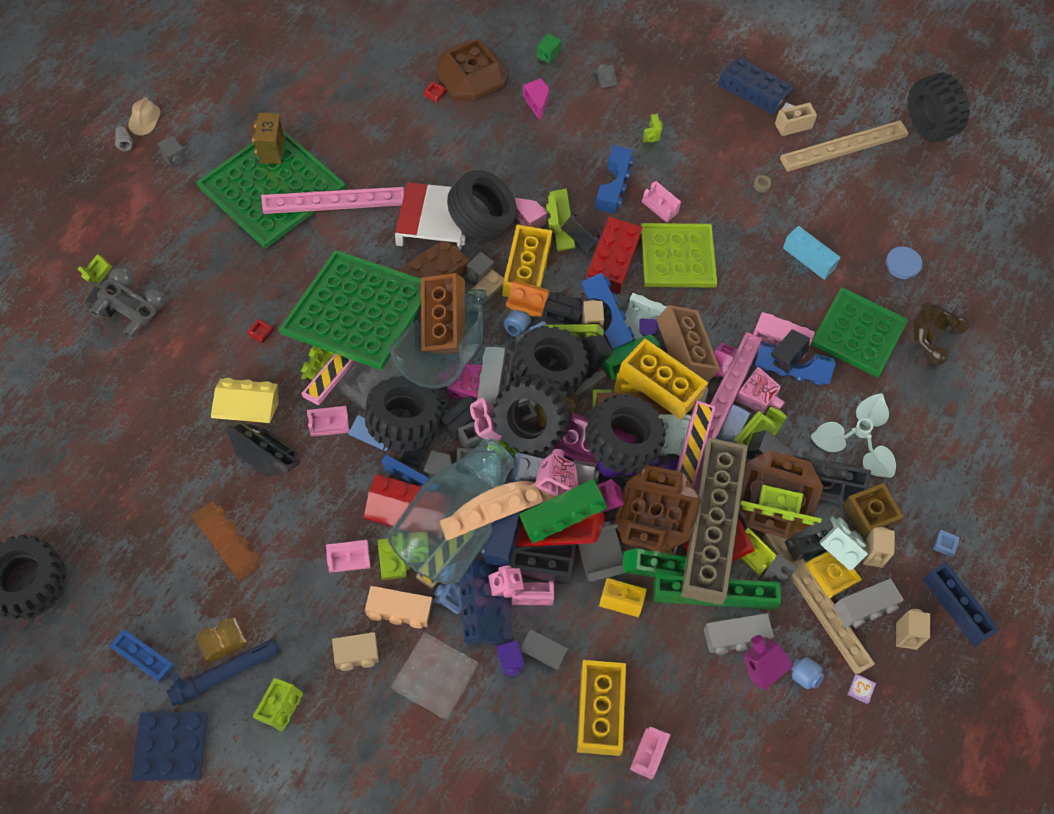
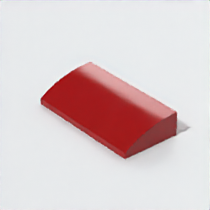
(579, 533)

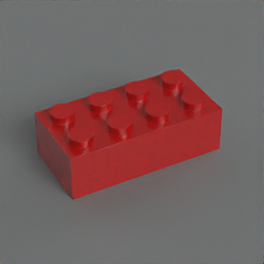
(615, 252)

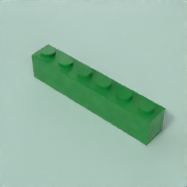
(739, 593)

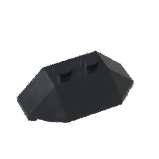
(262, 449)
(839, 479)

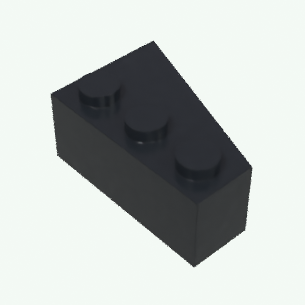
(545, 562)

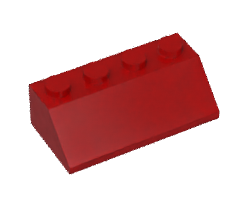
(388, 499)

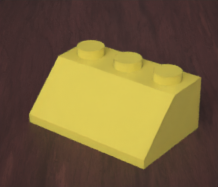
(245, 400)

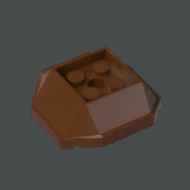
(471, 70)
(781, 472)
(645, 495)

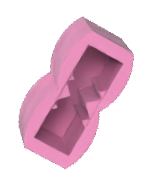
(482, 414)

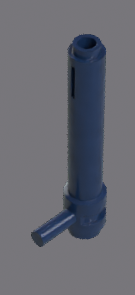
(193, 686)

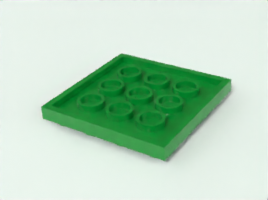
(859, 332)

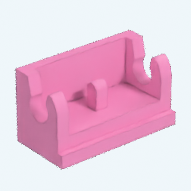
(661, 202)
(328, 421)
(348, 556)
(535, 594)
(650, 752)

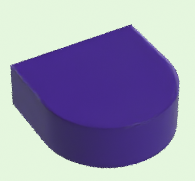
(648, 326)

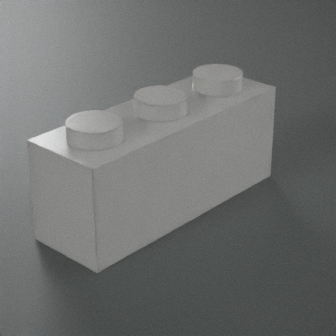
(494, 373)
(868, 604)
(736, 633)

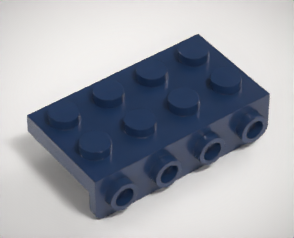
(755, 85)
(484, 616)

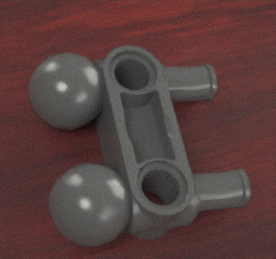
(127, 301)

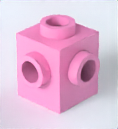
(506, 582)

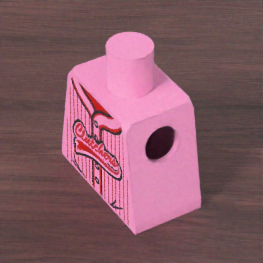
(760, 392)
(556, 474)

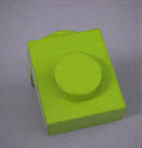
(654, 131)
(96, 269)

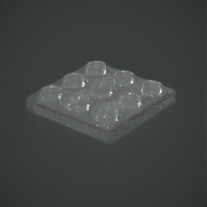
(435, 675)

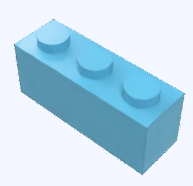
(811, 252)

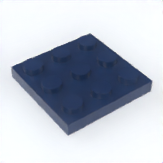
(170, 746)

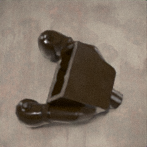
(930, 326)

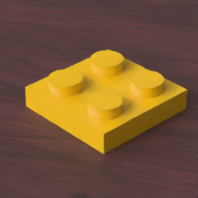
(832, 574)

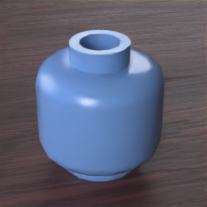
(517, 322)
(807, 673)

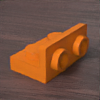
(527, 298)

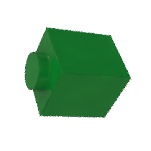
(549, 48)

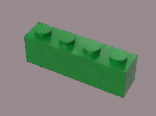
(563, 511)

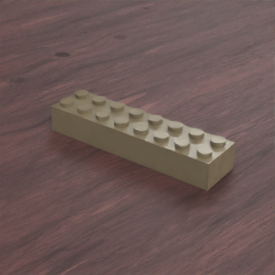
(715, 526)

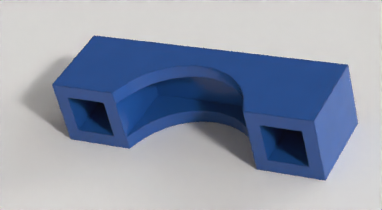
(609, 194)
(598, 289)
(817, 369)

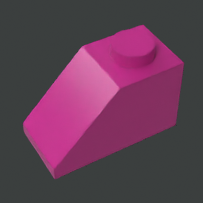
(537, 96)
(724, 356)

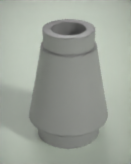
(122, 139)

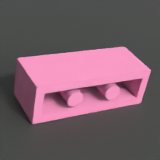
(775, 329)

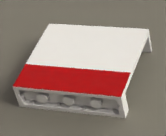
(426, 215)

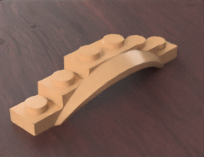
(493, 506)

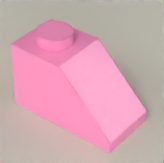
(530, 213)

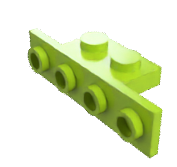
(560, 212)
(780, 501)

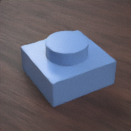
(946, 543)

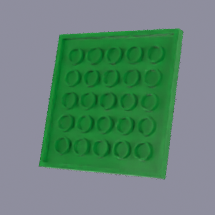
(242, 180)
(355, 309)

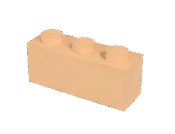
(398, 607)

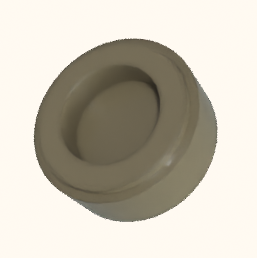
(762, 183)

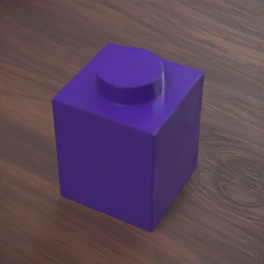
(510, 658)

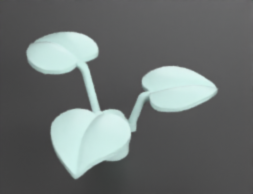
(870, 413)

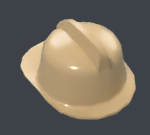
(143, 117)

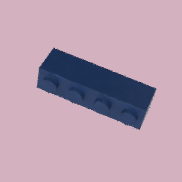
(502, 541)
(960, 604)

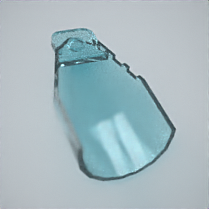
(437, 369)
(417, 532)

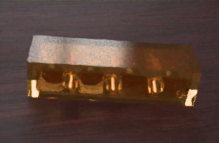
(226, 541)

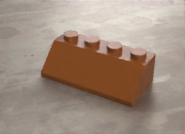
(442, 313)

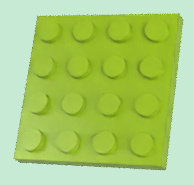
(678, 255)

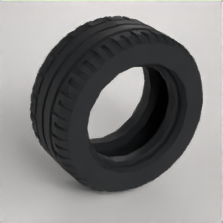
(468, 213)

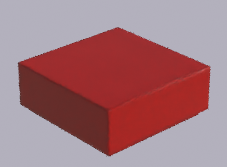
(434, 91)
(260, 331)

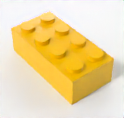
(527, 257)
(662, 378)
(601, 708)

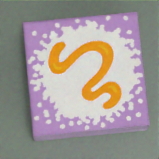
(861, 688)

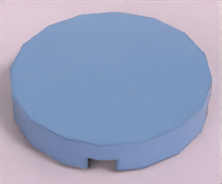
(903, 262)

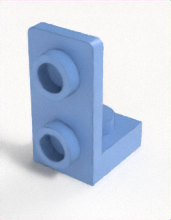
(733, 423)

